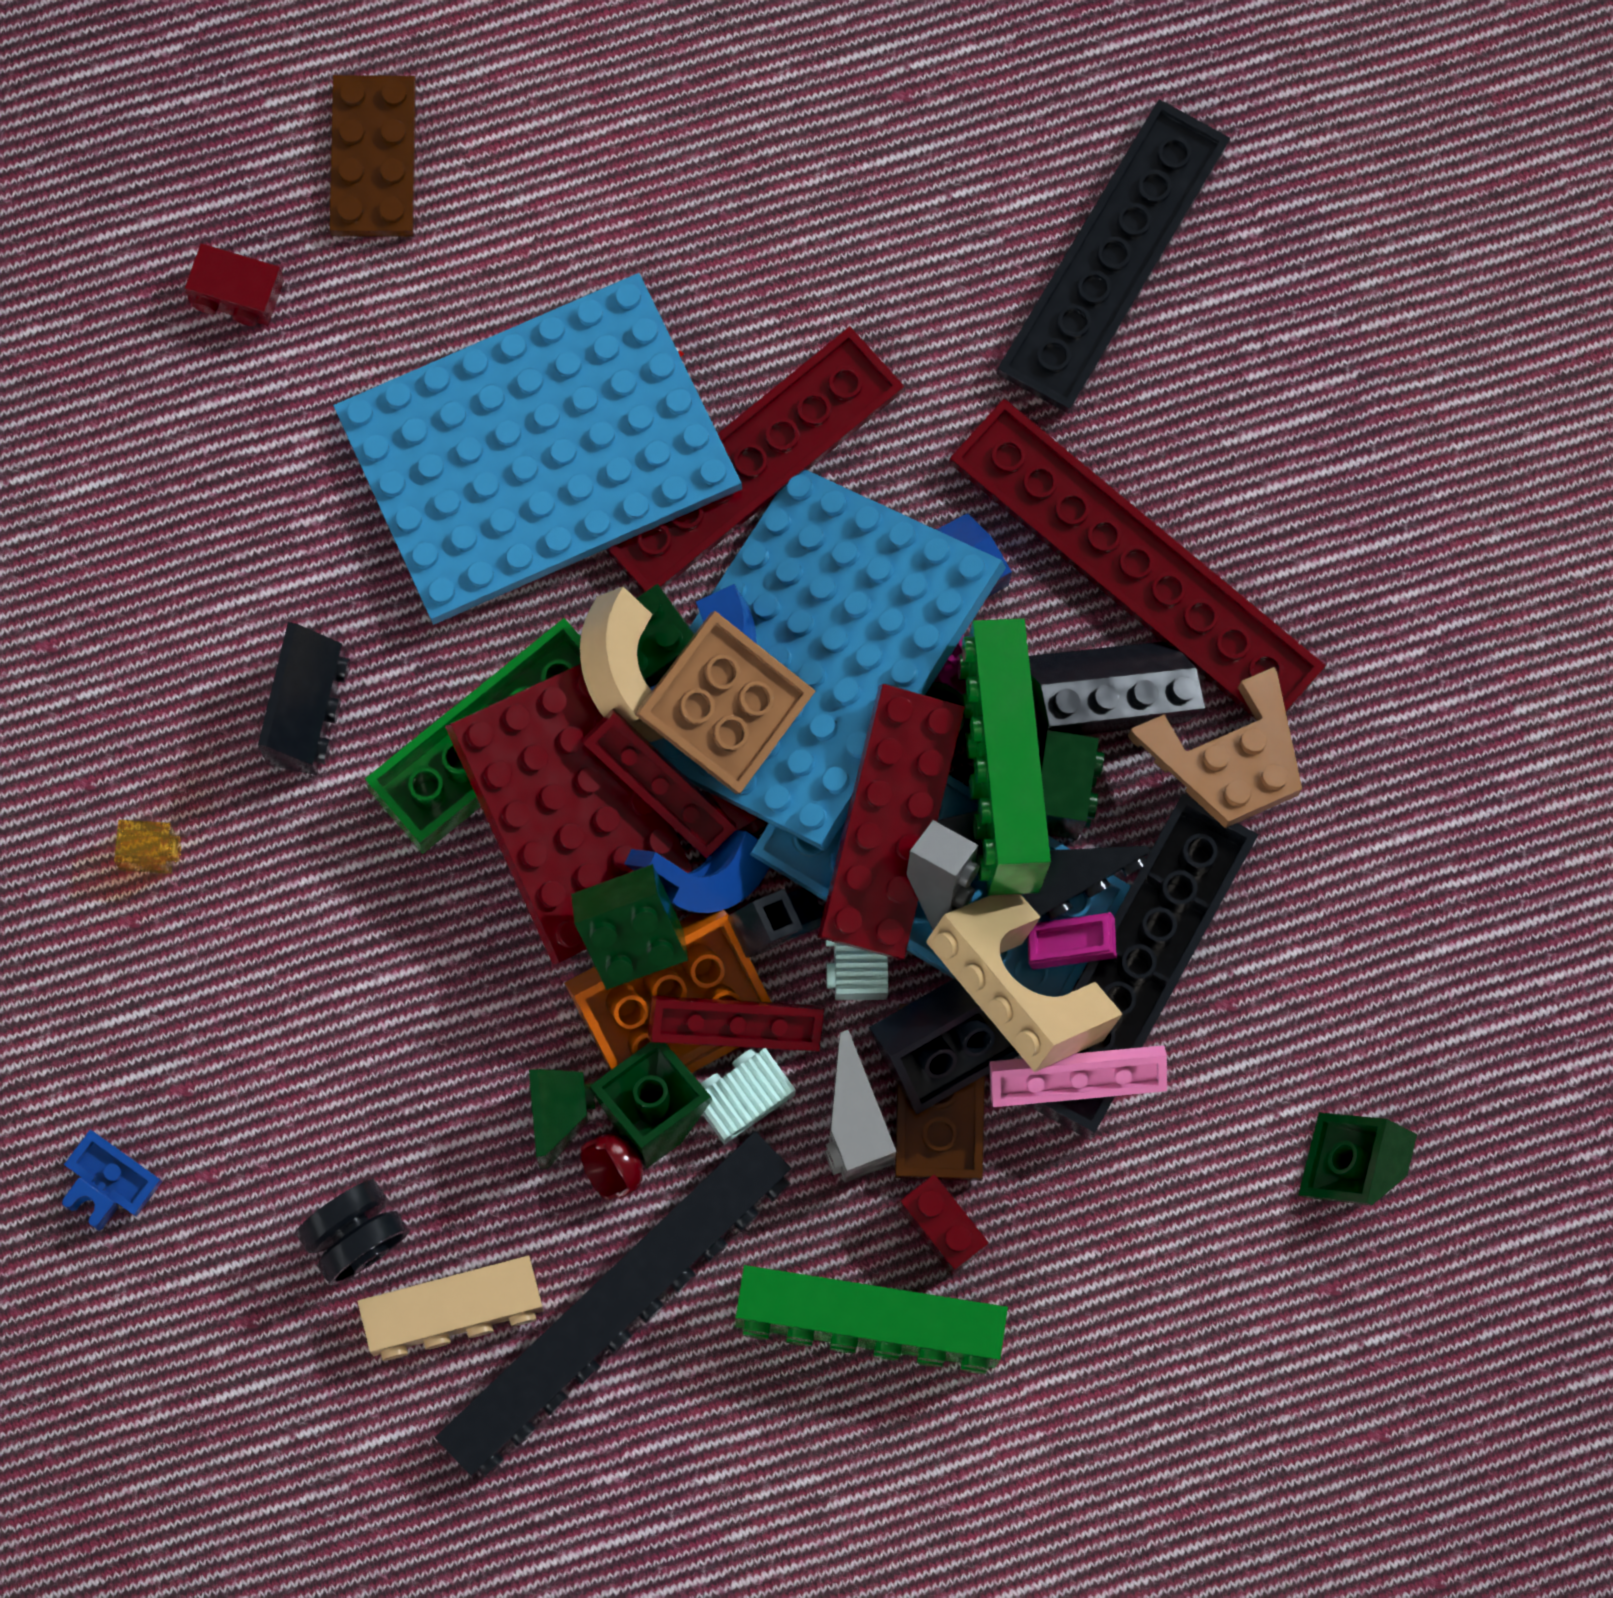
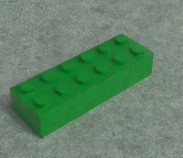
(1005, 757)
(425, 780)
(870, 1318)

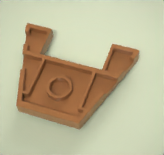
(1239, 770)

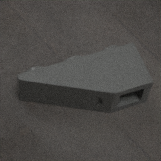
(942, 871)

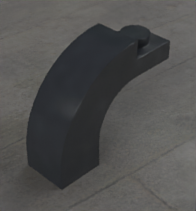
(775, 920)

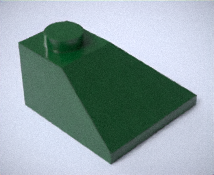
(652, 1100)
(558, 1110)
(1356, 1158)

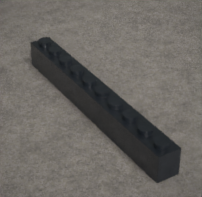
(614, 1305)

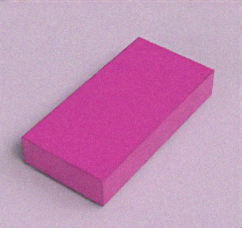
(1072, 941)

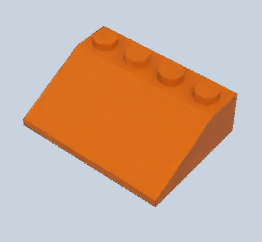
(714, 970)

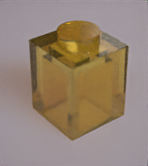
(146, 846)

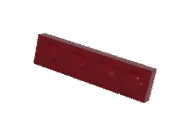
(659, 783)
(735, 1023)

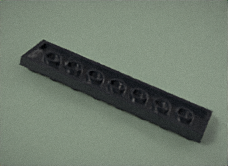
(1113, 256)

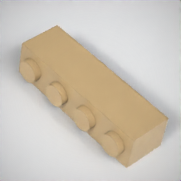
(450, 1307)

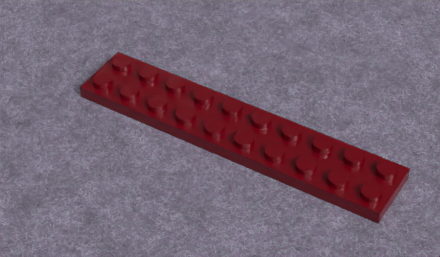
(1130, 557)

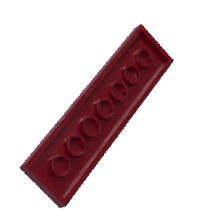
(769, 446)

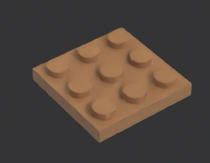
(725, 702)

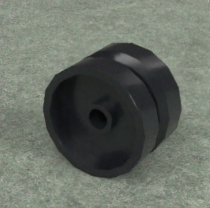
(352, 1232)

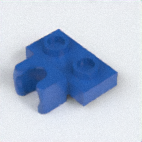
(108, 1180)

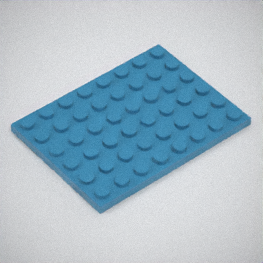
(537, 448)
(846, 605)

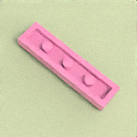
(1080, 1077)

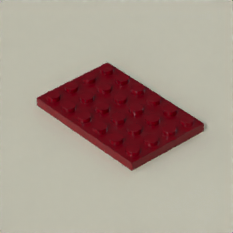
(554, 802)

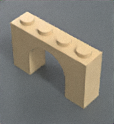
(1035, 1024)

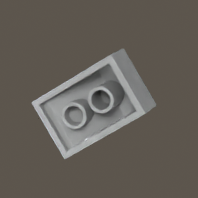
(858, 1132)

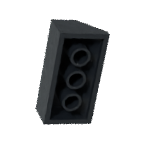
(1113, 688)

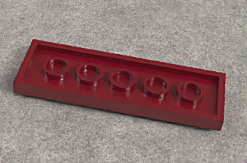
(889, 810)

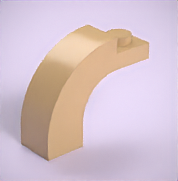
(610, 657)

